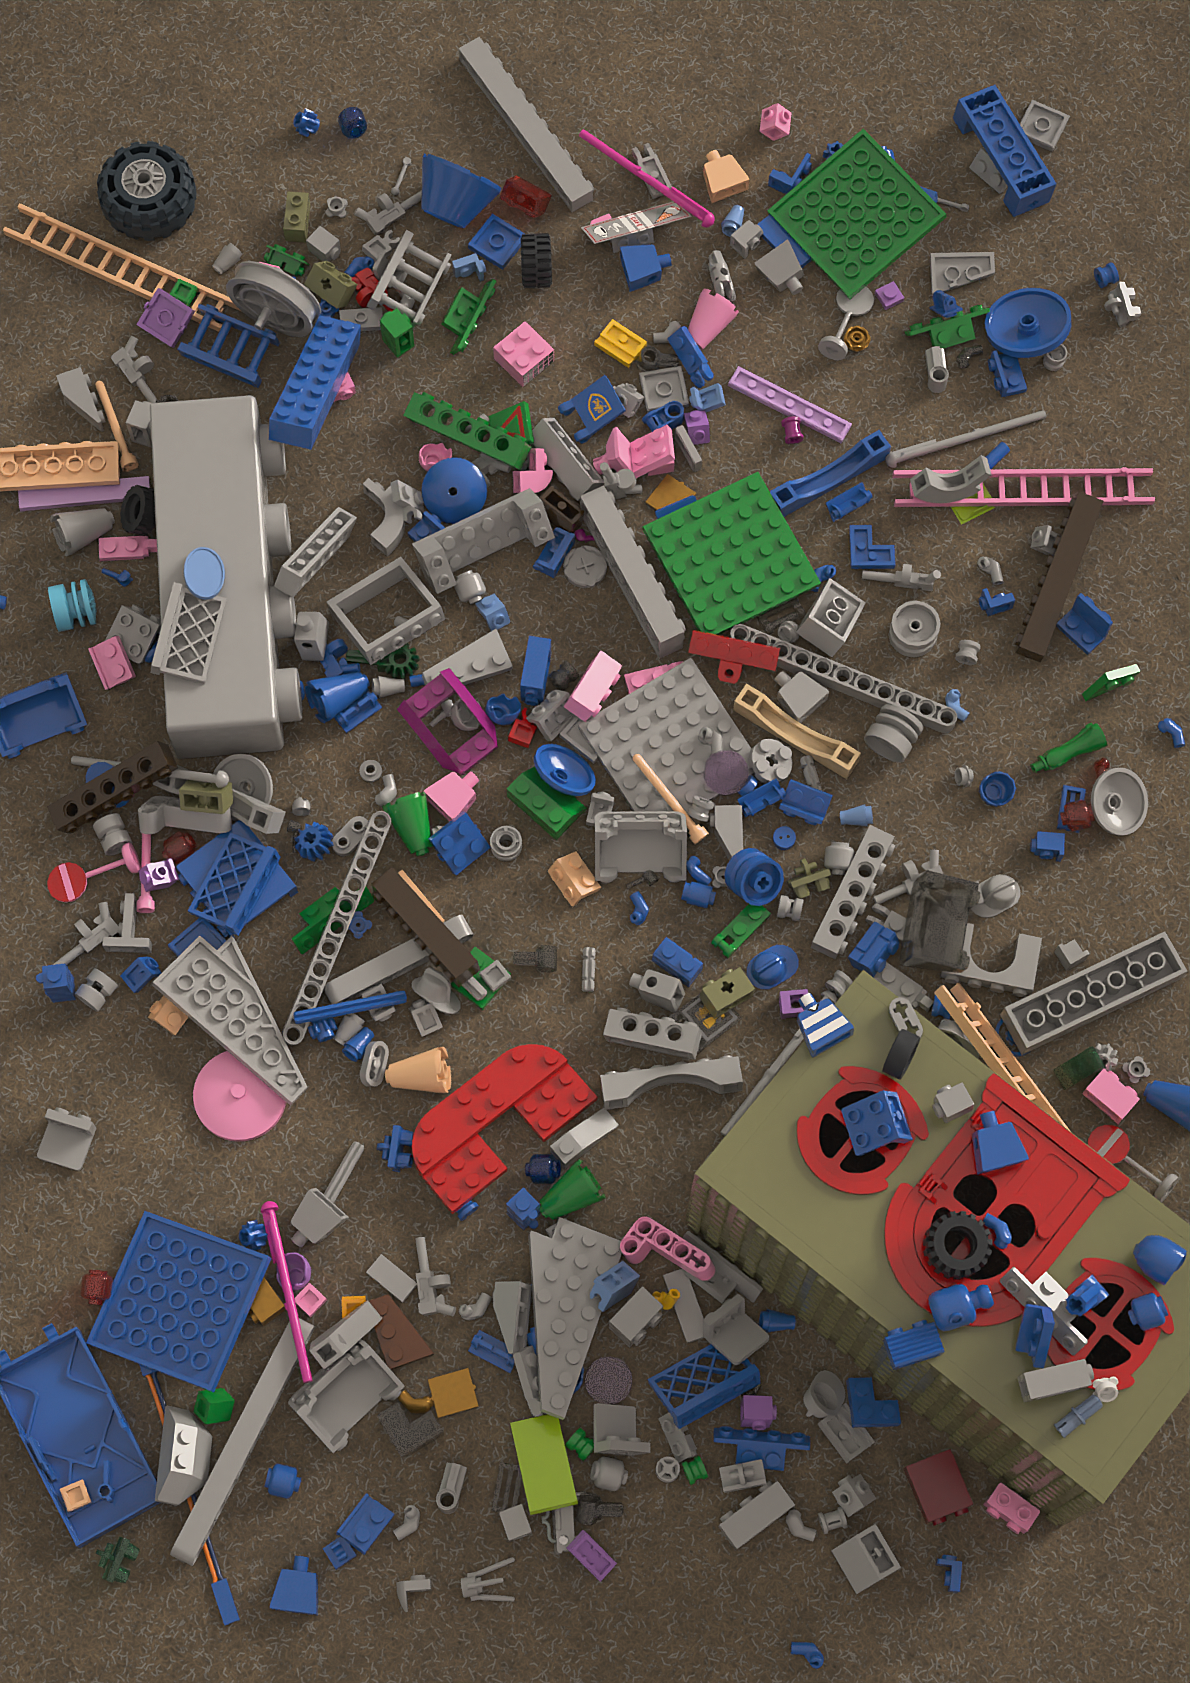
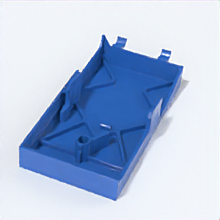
(77, 1433)

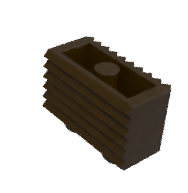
(562, 511)

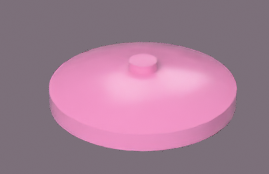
(234, 1100)

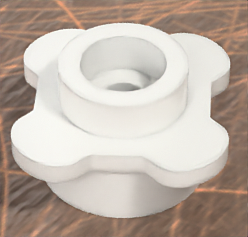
(1106, 1389)

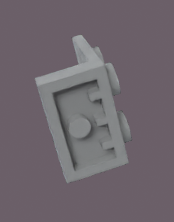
(617, 1431)

